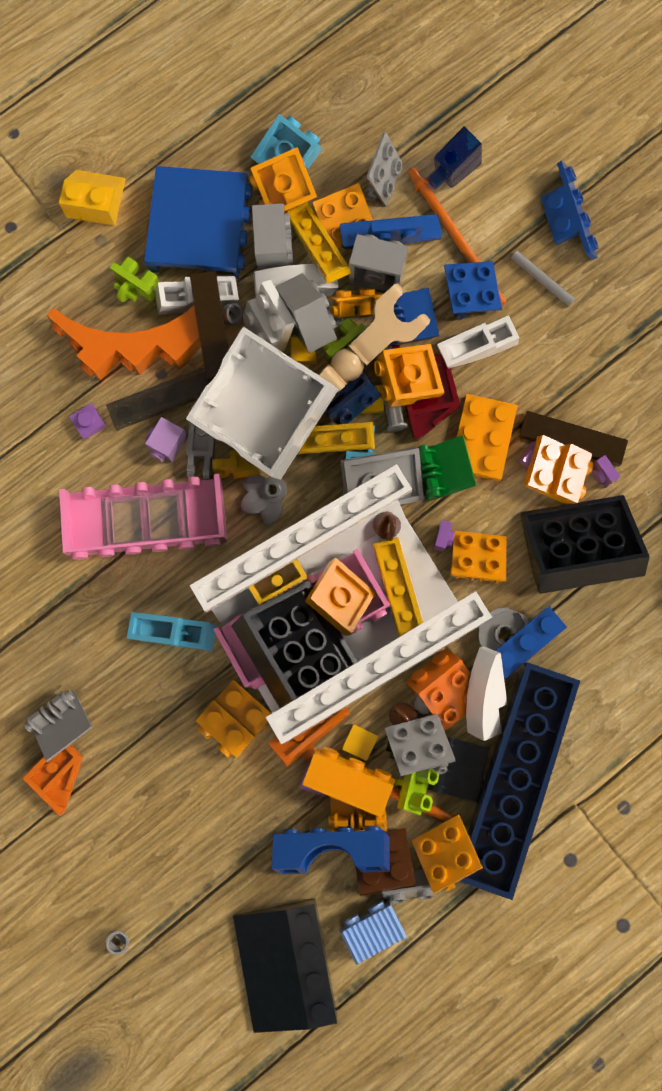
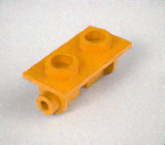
(345, 302)

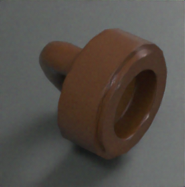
(387, 525)
(402, 713)

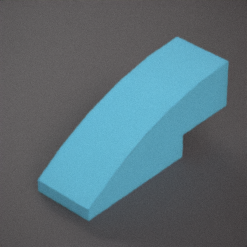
(171, 631)

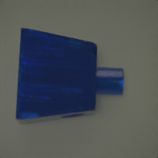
(456, 159)

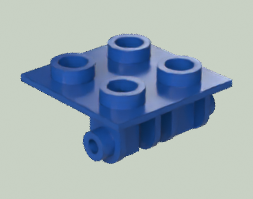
(472, 288)
(412, 305)

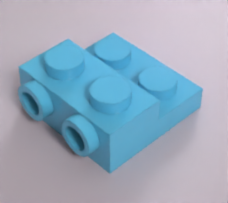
(285, 136)

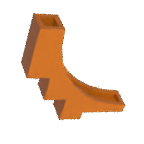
(101, 350)

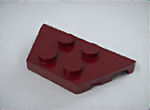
(430, 412)

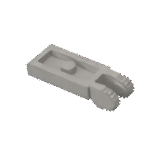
(199, 446)

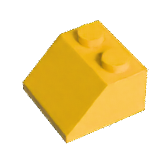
(92, 197)

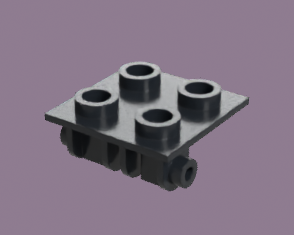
(465, 774)

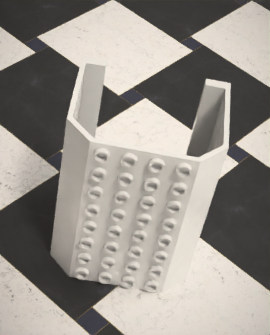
(379, 652)

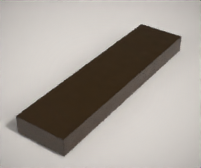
(209, 321)
(567, 433)

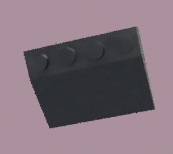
(583, 544)
(292, 645)
(285, 968)

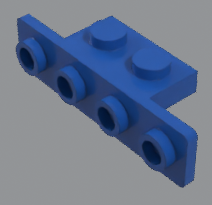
(566, 214)
(398, 229)

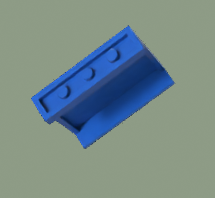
(198, 220)

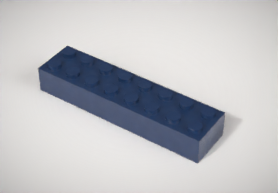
(519, 776)

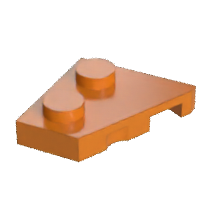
(56, 778)

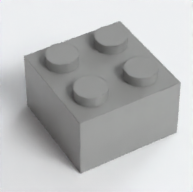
(272, 236)
(377, 263)
(308, 308)

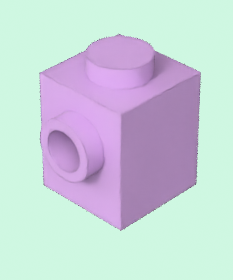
(165, 440)

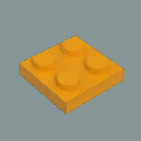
(340, 597)

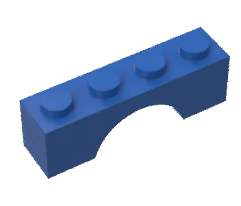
(296, 851)

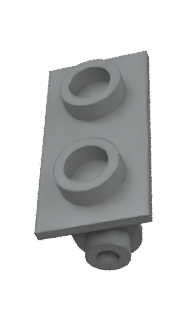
(421, 891)

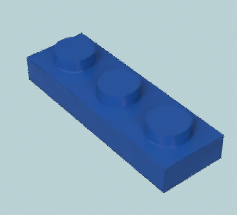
(530, 640)

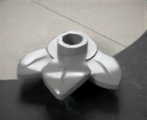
(261, 500)

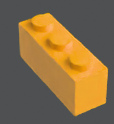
(349, 781)

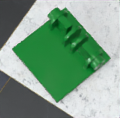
(446, 468)

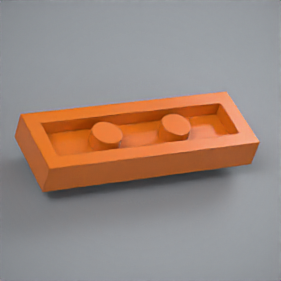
(297, 746)

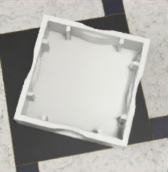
(262, 403)

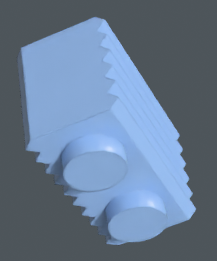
(372, 931)

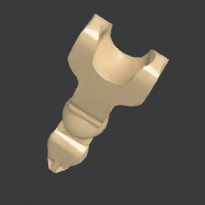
(385, 328)

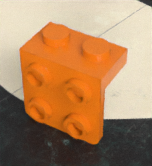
(442, 687)

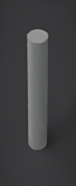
(542, 278)

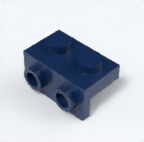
(352, 399)

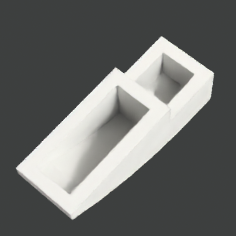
(282, 274)
(178, 297)
(479, 342)
(485, 695)

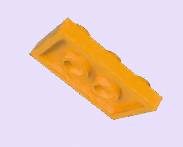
(487, 434)

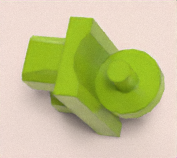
(125, 274)
(350, 331)
(414, 789)

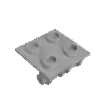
(383, 171)
(59, 724)
(420, 745)

